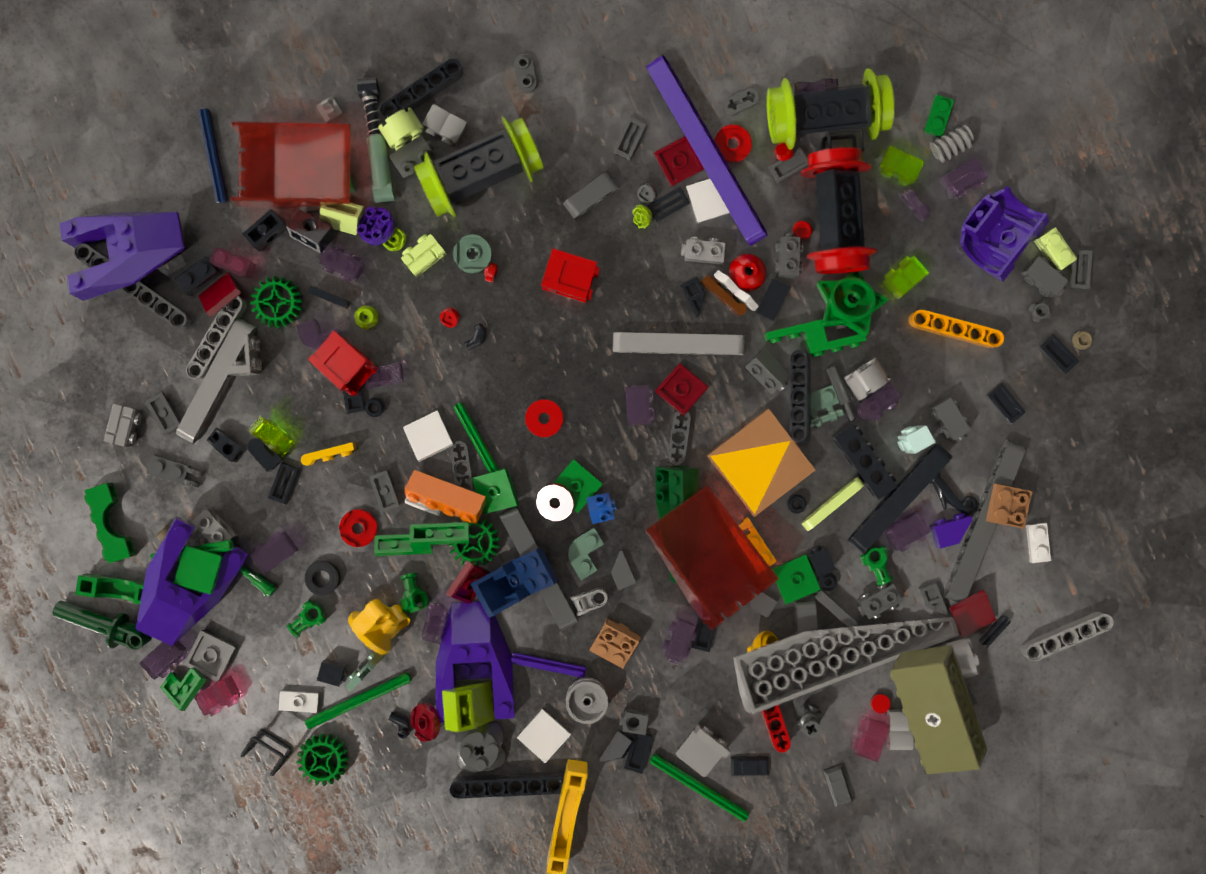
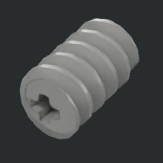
(951, 143)

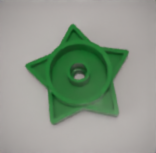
(850, 302)

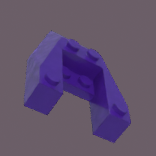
(134, 244)
(172, 609)
(475, 650)

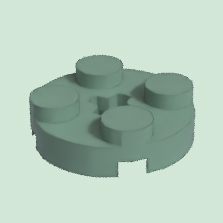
(465, 262)

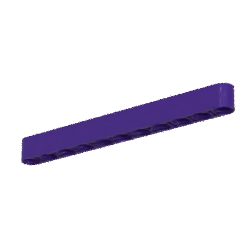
(707, 150)

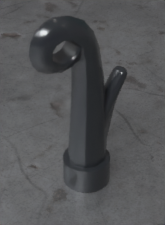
(945, 494)

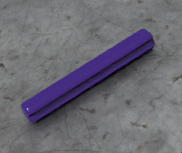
(548, 665)

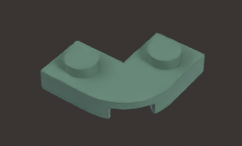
(579, 553)
(356, 677)

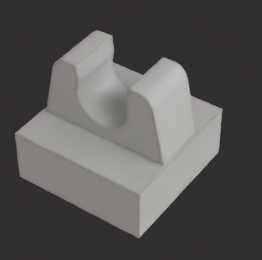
(329, 109)

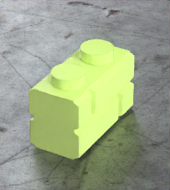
(1055, 249)
(423, 255)

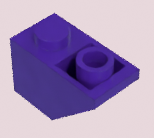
(950, 531)

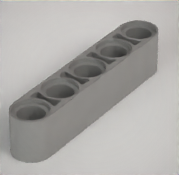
(208, 342)
(1076, 636)

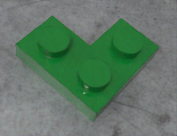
(183, 691)

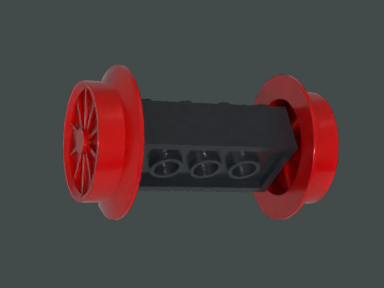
(839, 210)

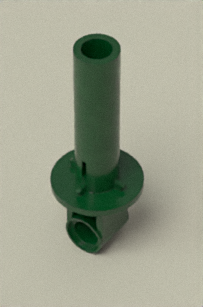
(116, 631)

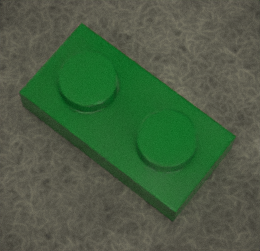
(938, 116)

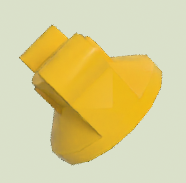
(378, 625)

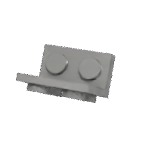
(253, 363)

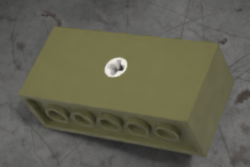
(939, 710)

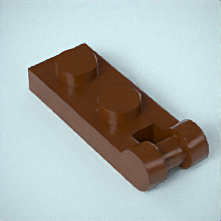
(724, 296)

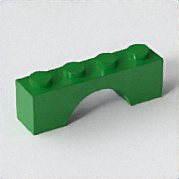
(101, 501)
(109, 587)

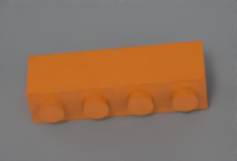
(445, 497)

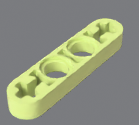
(833, 503)

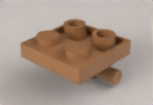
(1008, 506)
(615, 643)

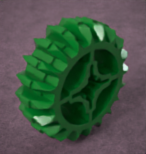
(276, 294)
(480, 548)
(327, 766)

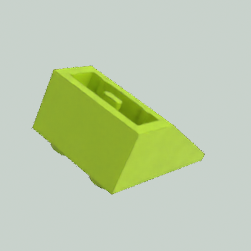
(468, 706)

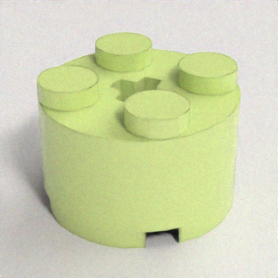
(401, 128)

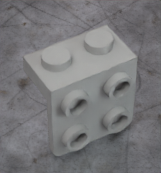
(702, 750)

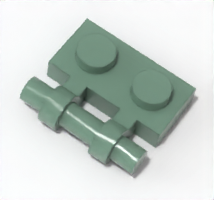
(820, 400)

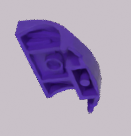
(999, 232)

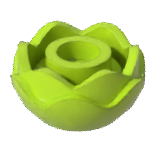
(642, 216)
(398, 243)
(372, 318)

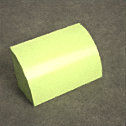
(342, 216)

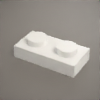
(1038, 542)

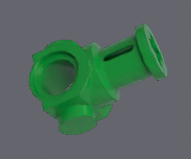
(877, 565)
(413, 597)
(306, 618)

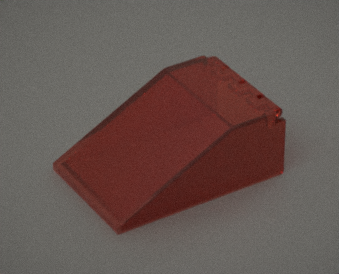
(292, 164)
(710, 557)

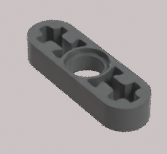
(681, 451)
(464, 453)
(835, 609)

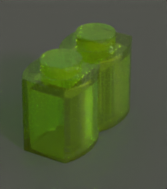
(900, 165)
(905, 277)

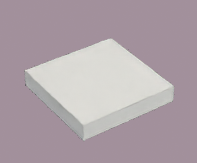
(706, 201)
(428, 436)
(543, 735)

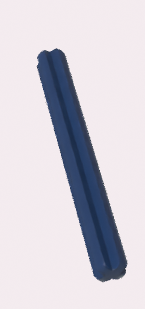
(212, 155)

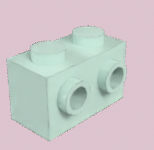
(915, 439)

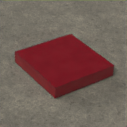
(678, 161)
(219, 294)
(681, 389)
(461, 587)
(972, 613)

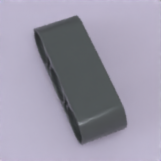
(591, 195)
(805, 616)

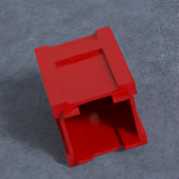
(569, 276)
(343, 363)

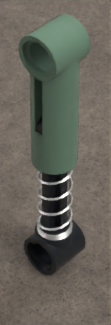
(376, 144)

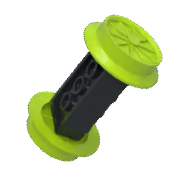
(830, 109)
(479, 166)

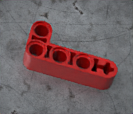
(775, 714)

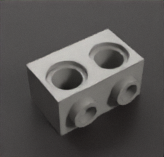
(213, 526)

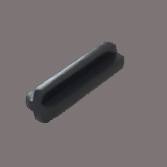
(996, 629)

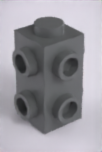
(412, 155)
(789, 253)
(1046, 278)
(768, 371)
(949, 417)
(875, 602)

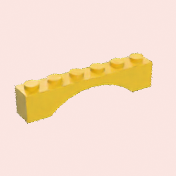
(565, 819)

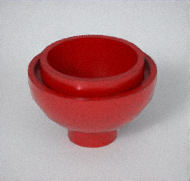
(743, 281)

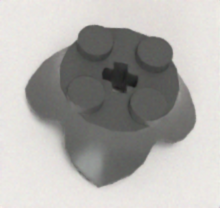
(491, 738)

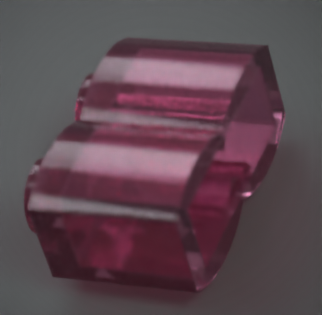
(234, 263)
(218, 695)
(870, 738)

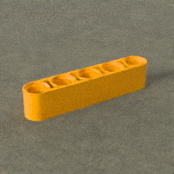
(965, 329)

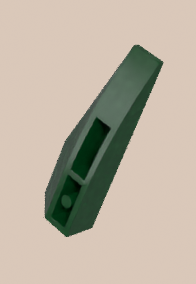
(673, 488)

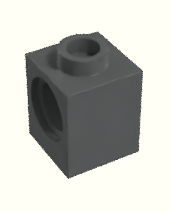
(639, 728)

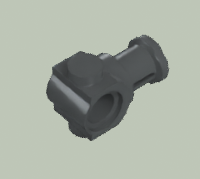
(809, 719)

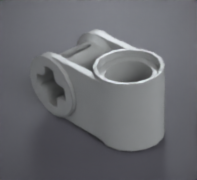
(588, 601)

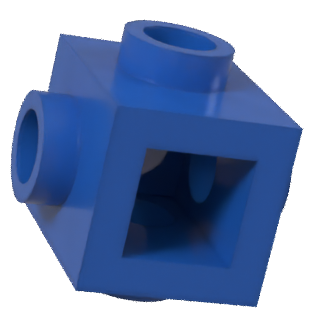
(601, 508)

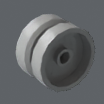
(583, 711)

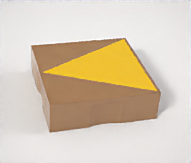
(760, 462)

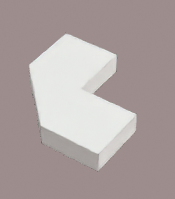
(741, 296)

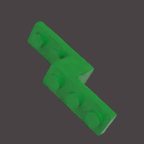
(814, 338)
(421, 539)

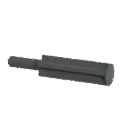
(840, 390)

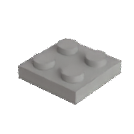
(210, 655)

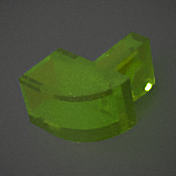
(271, 435)

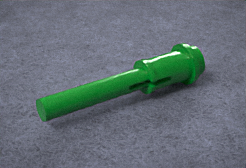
(258, 581)

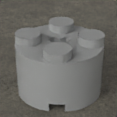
(867, 378)
(967, 661)

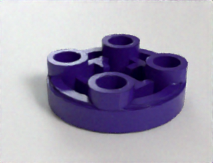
(376, 226)

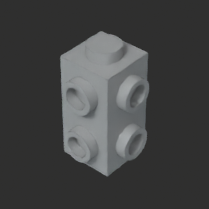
(703, 251)

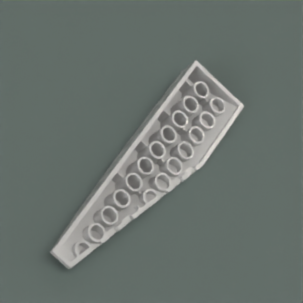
(828, 656)

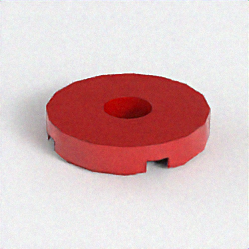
(741, 136)
(538, 408)
(369, 523)

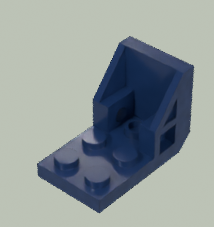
(514, 581)

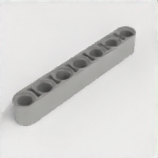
(678, 343)
(214, 382)

